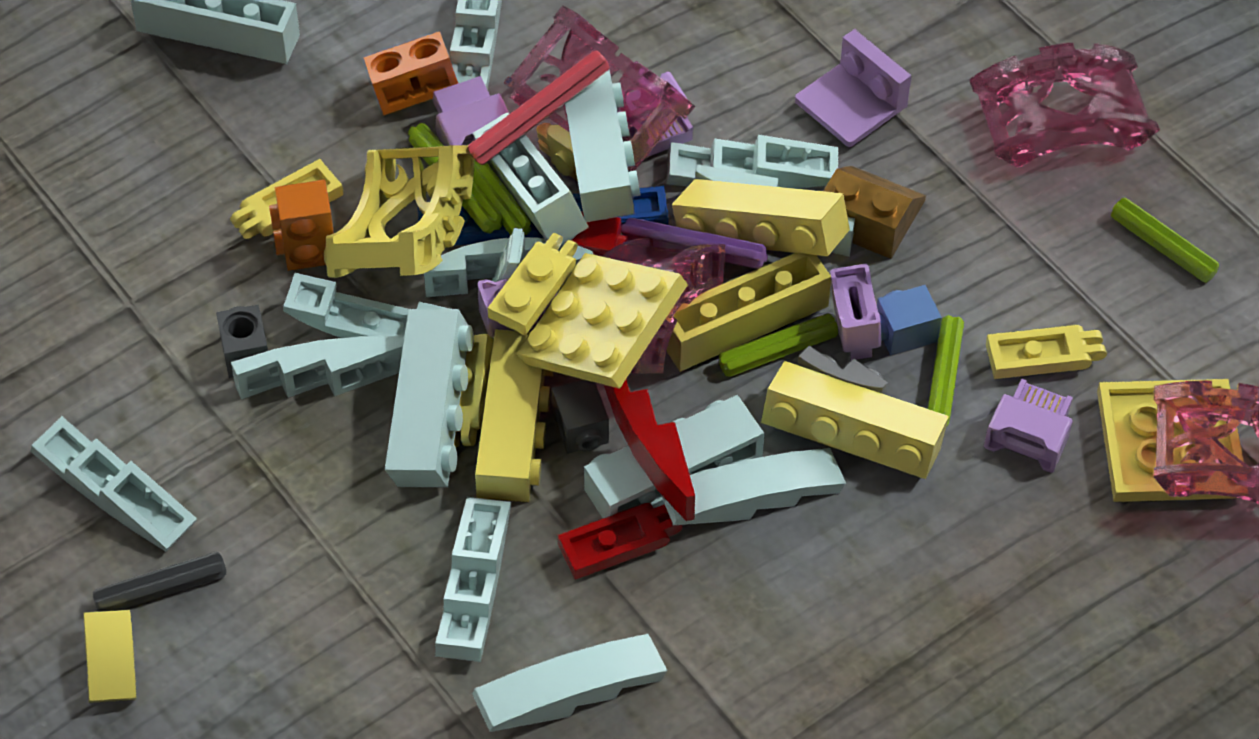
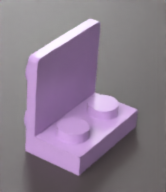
(857, 92)

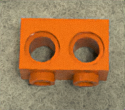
(410, 72)
(304, 223)

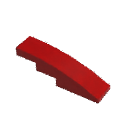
(654, 447)

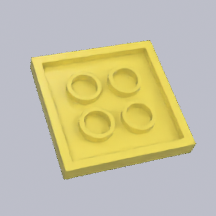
(602, 319)
(1131, 438)

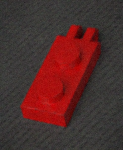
(616, 539)

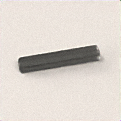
(160, 583)

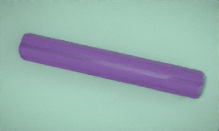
(665, 236)

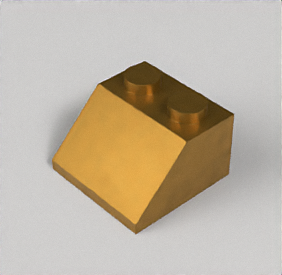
(879, 206)

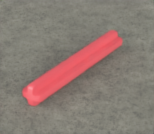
(538, 107)

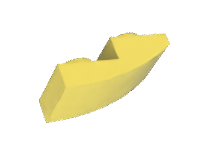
(109, 656)

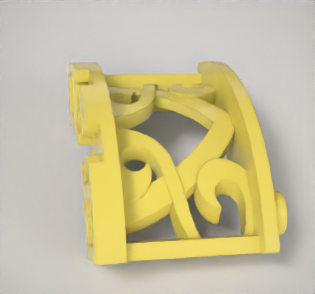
(419, 247)

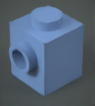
(908, 319)

